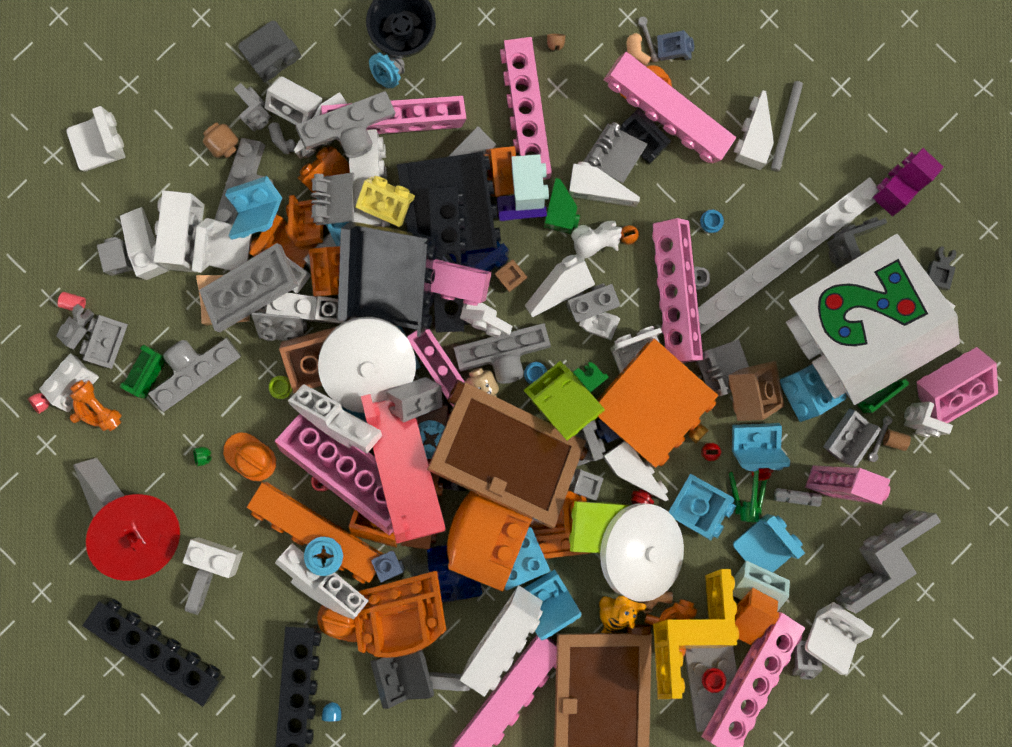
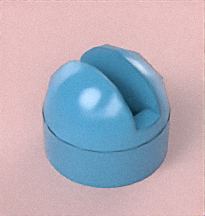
(331, 712)

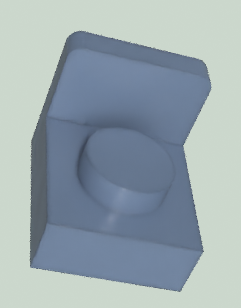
(675, 45)
(387, 566)

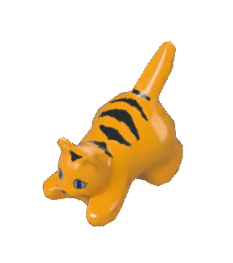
(618, 613)

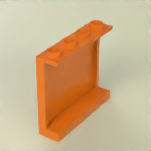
(655, 403)

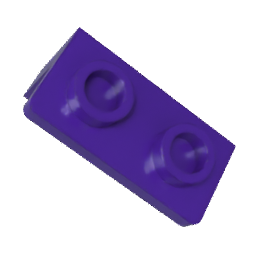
(508, 211)

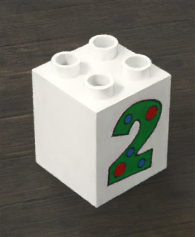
(873, 321)

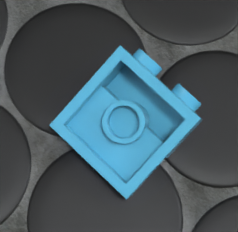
(702, 507)

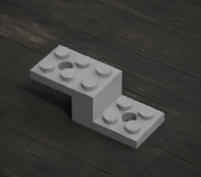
(886, 560)

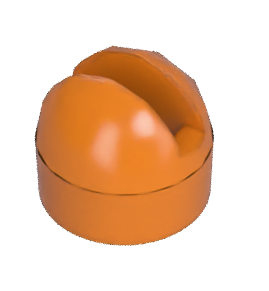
(628, 240)

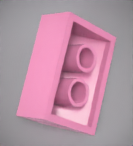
(959, 385)

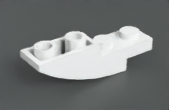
(306, 307)
(334, 421)
(327, 590)

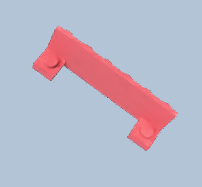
(404, 473)

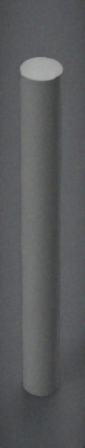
(786, 127)

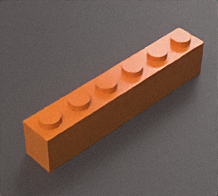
(306, 525)

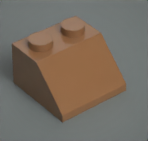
(756, 391)

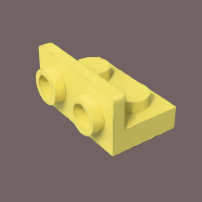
(384, 200)

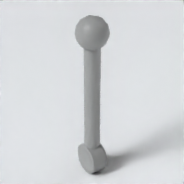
(642, 22)
(873, 457)

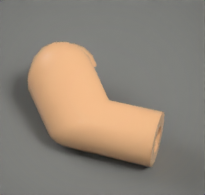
(634, 49)

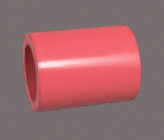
(69, 301)

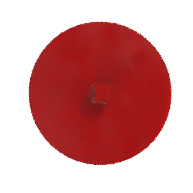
(150, 541)

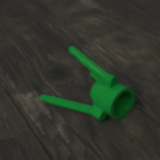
(751, 509)

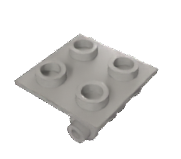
(615, 152)
(333, 198)
(278, 326)
(720, 363)

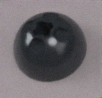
(390, 16)

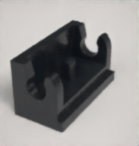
(644, 129)

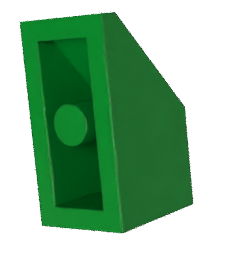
(561, 210)

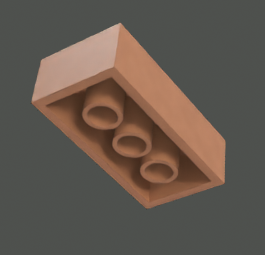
(301, 359)

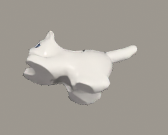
(590, 241)

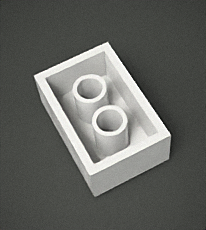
(174, 230)

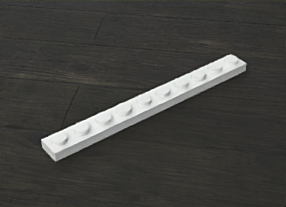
(786, 254)

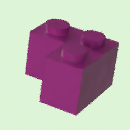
(906, 181)

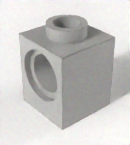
(114, 256)

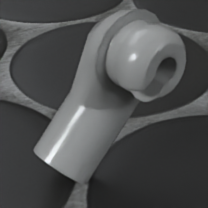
(278, 139)

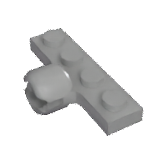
(347, 125)
(242, 171)
(503, 352)
(191, 370)

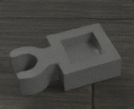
(940, 271)

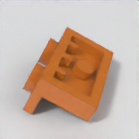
(325, 270)

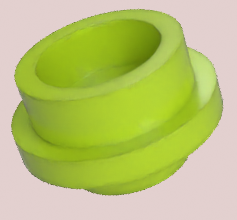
(280, 387)

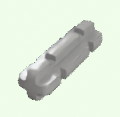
(797, 497)

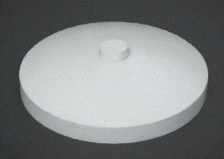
(365, 359)
(642, 552)

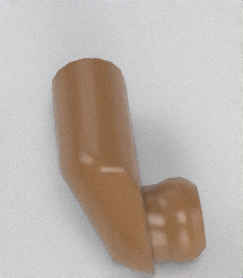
(667, 597)

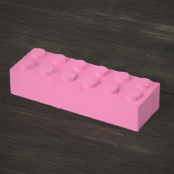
(341, 469)

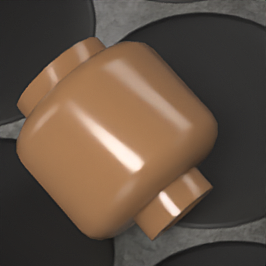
(220, 140)

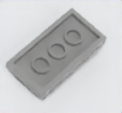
(248, 288)
(697, 662)

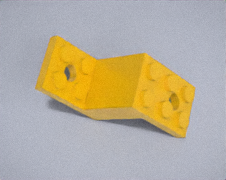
(715, 632)

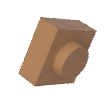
(510, 276)

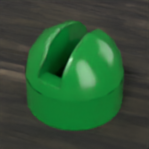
(201, 456)

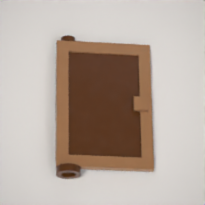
(506, 454)
(603, 689)

